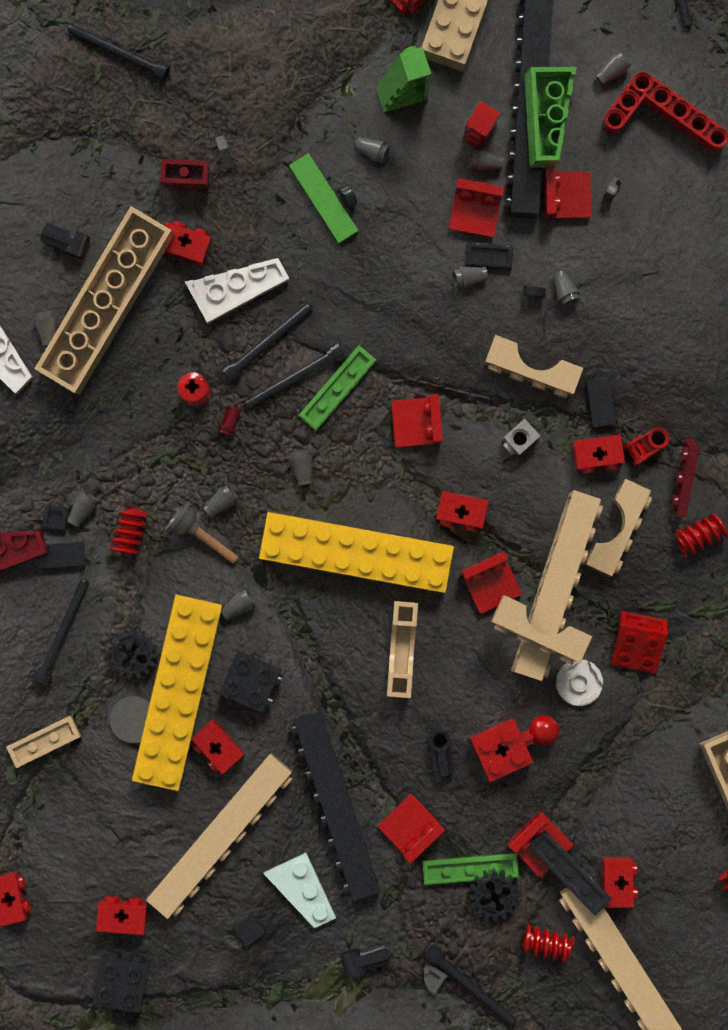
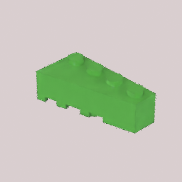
(405, 80)
(547, 109)

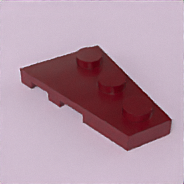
(685, 477)
(21, 548)

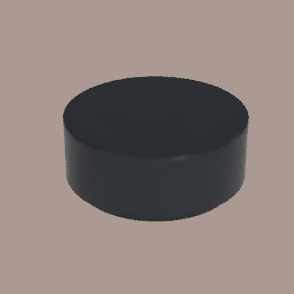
(347, 196)
(536, 292)

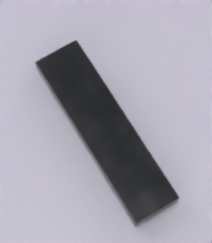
(570, 872)

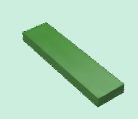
(323, 198)
(337, 388)
(466, 868)

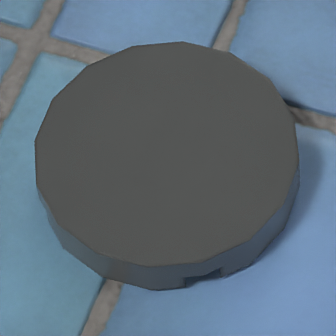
(129, 718)

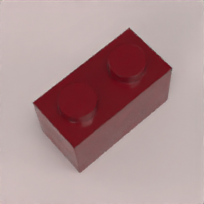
(185, 174)

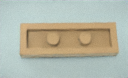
(43, 741)

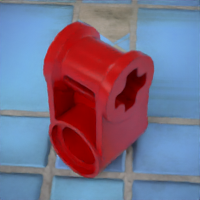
(645, 445)

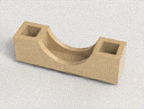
(505, 357)
(630, 501)
(512, 617)
(402, 649)

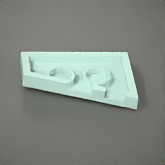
(302, 887)

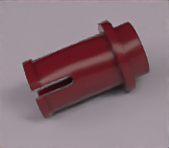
(229, 421)

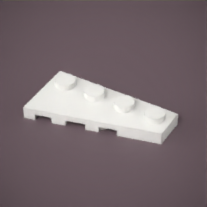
(229, 290)
(12, 368)

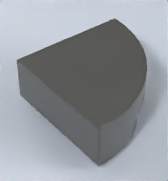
(224, 152)
(612, 188)
(433, 978)

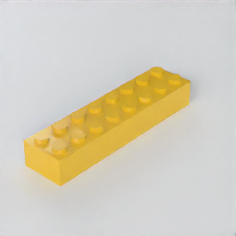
(356, 552)
(176, 692)

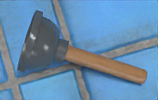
(185, 522)

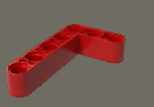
(665, 110)

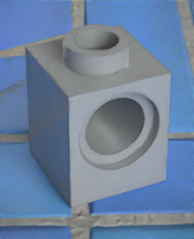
(522, 428)

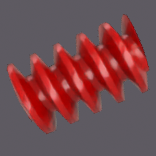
(187, 383)
(129, 531)
(700, 533)
(547, 944)

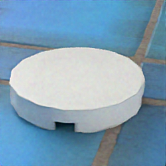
(579, 682)

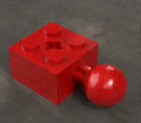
(543, 731)

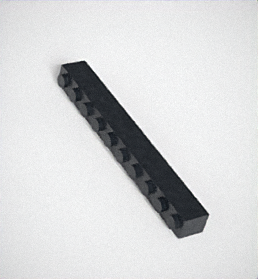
(534, 52)

